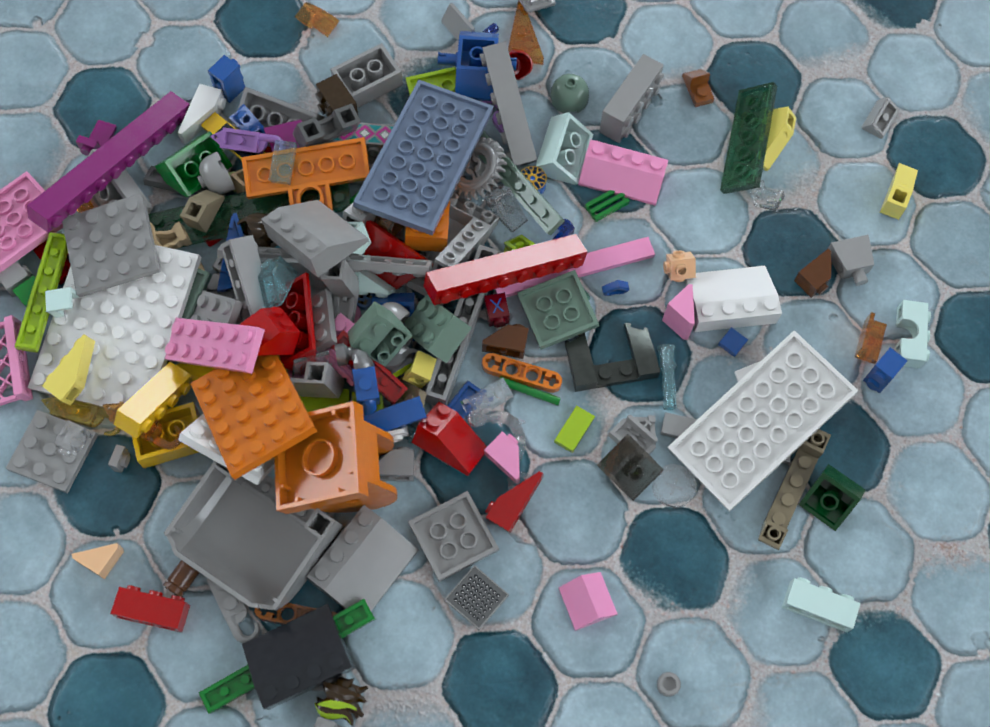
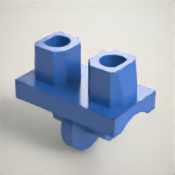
(245, 120)

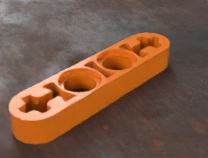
(523, 369)

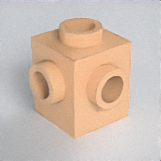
(680, 266)

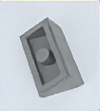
(456, 21)
(880, 117)

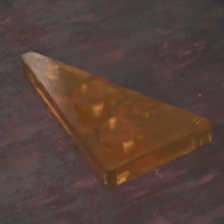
(524, 37)

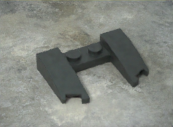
(639, 368)

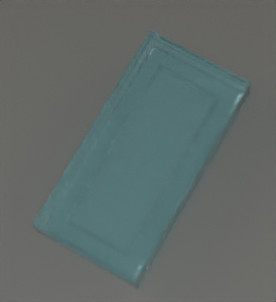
(282, 162)

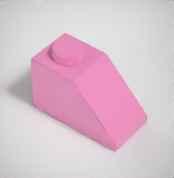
(505, 455)

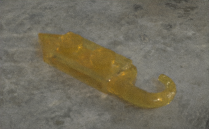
(79, 413)

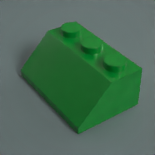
(182, 167)

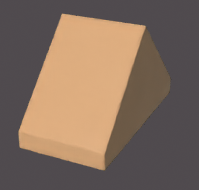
(99, 559)

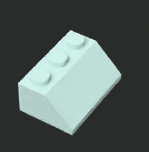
(564, 149)

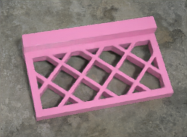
(18, 364)

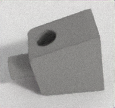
(852, 258)

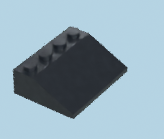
(297, 657)

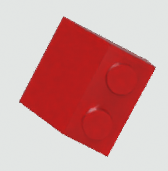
(279, 334)

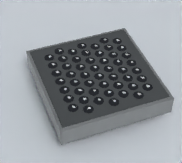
(476, 597)

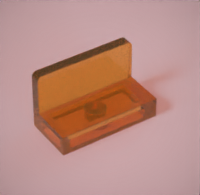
(870, 339)

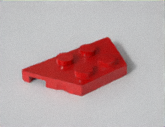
(387, 245)

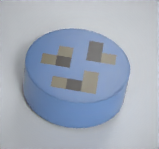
(364, 301)

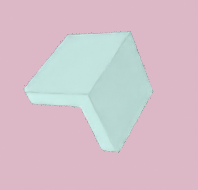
(59, 300)

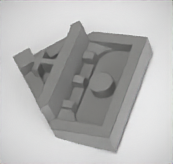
(639, 428)

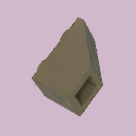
(201, 210)

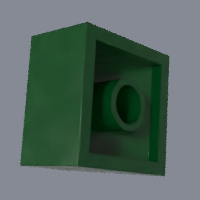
(832, 497)

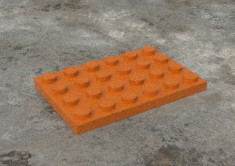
(253, 413)

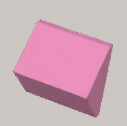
(680, 313)
(587, 600)

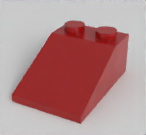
(449, 439)

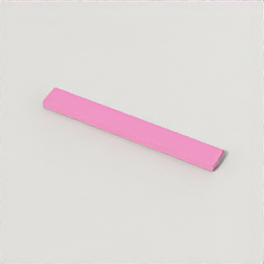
(595, 262)

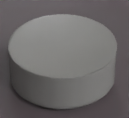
(668, 684)

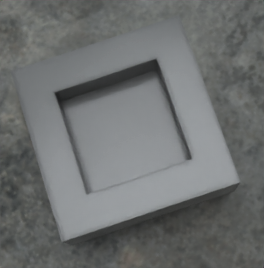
(119, 459)

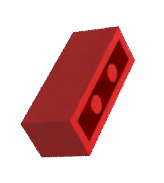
(150, 608)

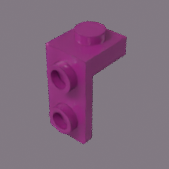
(100, 135)

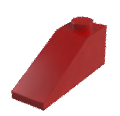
(510, 505)

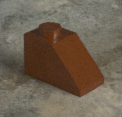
(816, 275)
(507, 341)

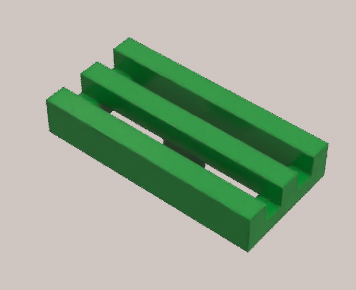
(625, 201)

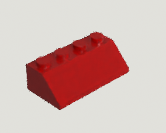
(299, 310)

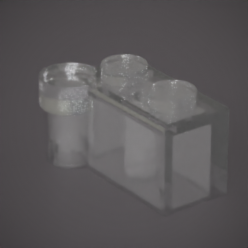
(485, 400)

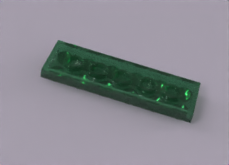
(749, 138)

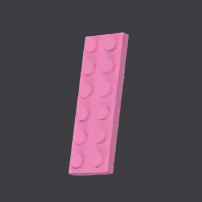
(214, 344)

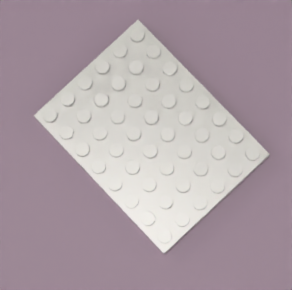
(128, 328)

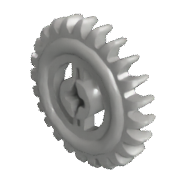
(482, 174)

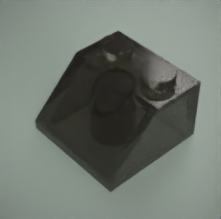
(630, 467)

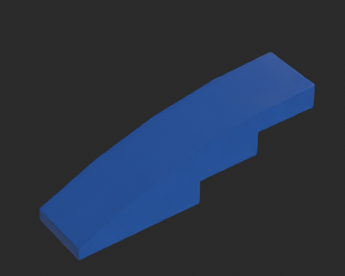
(398, 415)

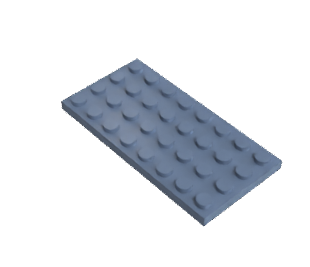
(424, 157)

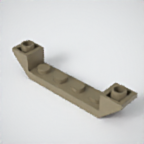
(792, 487)

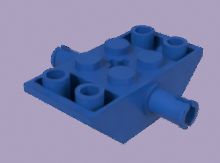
(468, 65)

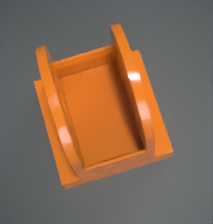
(335, 465)

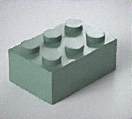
(436, 329)

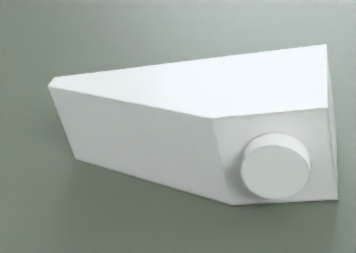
(203, 105)

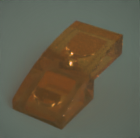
(318, 18)

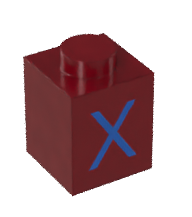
(497, 310)

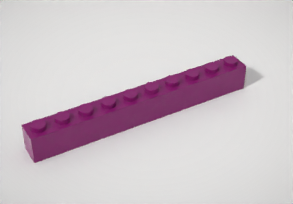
(107, 162)

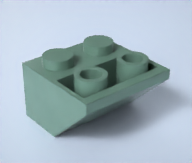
(379, 334)

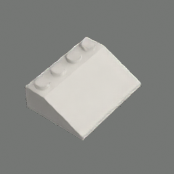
(734, 299)

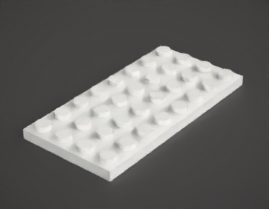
(762, 420)

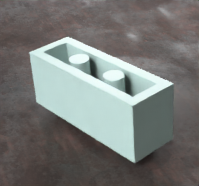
(821, 604)

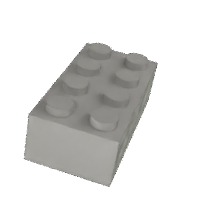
(631, 98)

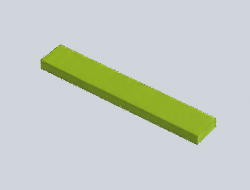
(47, 279)

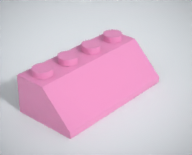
(623, 171)

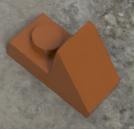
(698, 87)

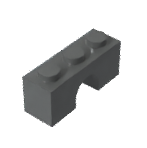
(339, 123)

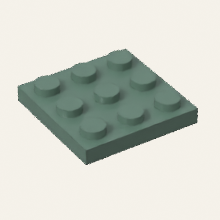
(558, 309)

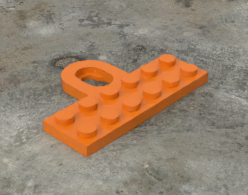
(314, 168)

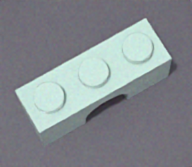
(915, 318)

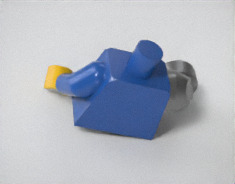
(363, 376)

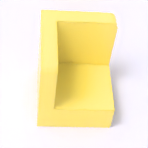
(421, 369)

